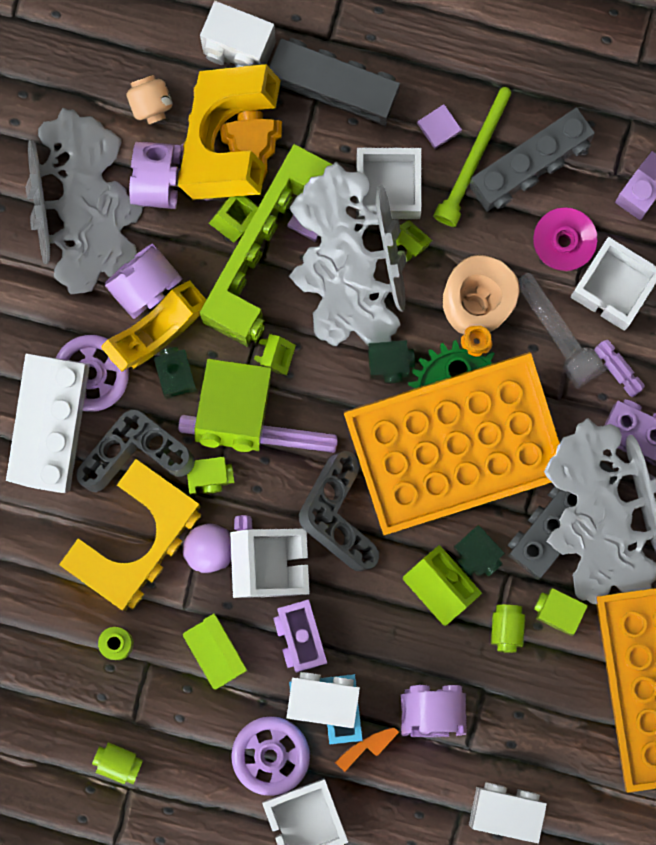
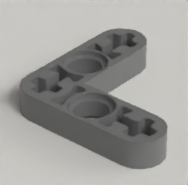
(139, 439)
(327, 512)

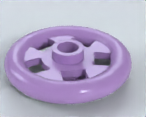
(108, 393)
(248, 739)

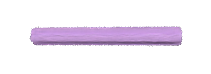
(279, 436)

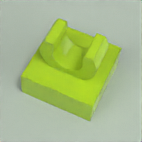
(412, 239)
(277, 354)

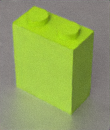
(232, 405)

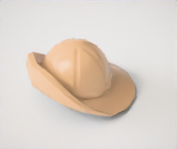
(480, 293)

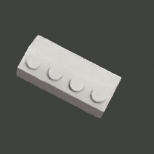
(47, 423)

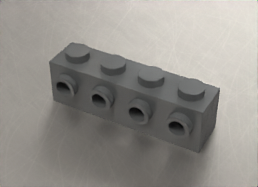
(334, 81)
(531, 160)
(531, 548)

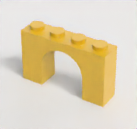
(216, 99)
(123, 581)

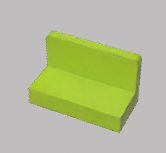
(442, 585)
(214, 652)

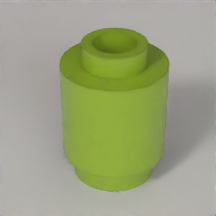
(508, 628)
(125, 647)
(117, 763)

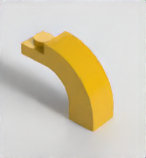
(157, 328)

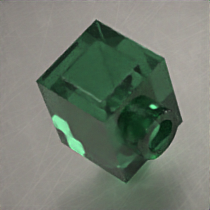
(390, 361)
(174, 372)
(478, 553)

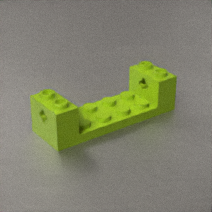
(223, 307)

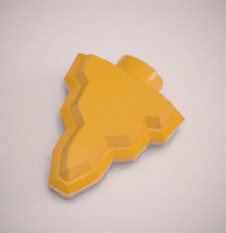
(252, 134)

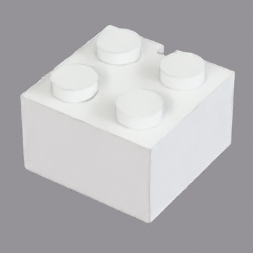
(236, 37)
(398, 173)
(616, 283)
(261, 563)
(323, 701)
(508, 814)
(306, 816)

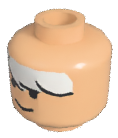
(149, 99)

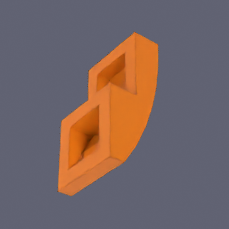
(375, 743)

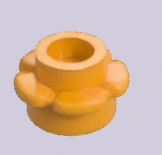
(482, 335)

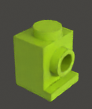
(210, 475)

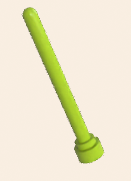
(449, 210)

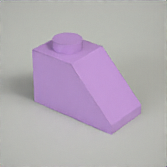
(640, 190)

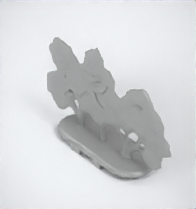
(89, 205)
(341, 265)
(600, 521)

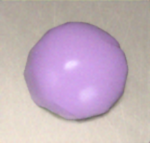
(207, 548)

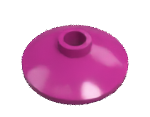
(570, 224)

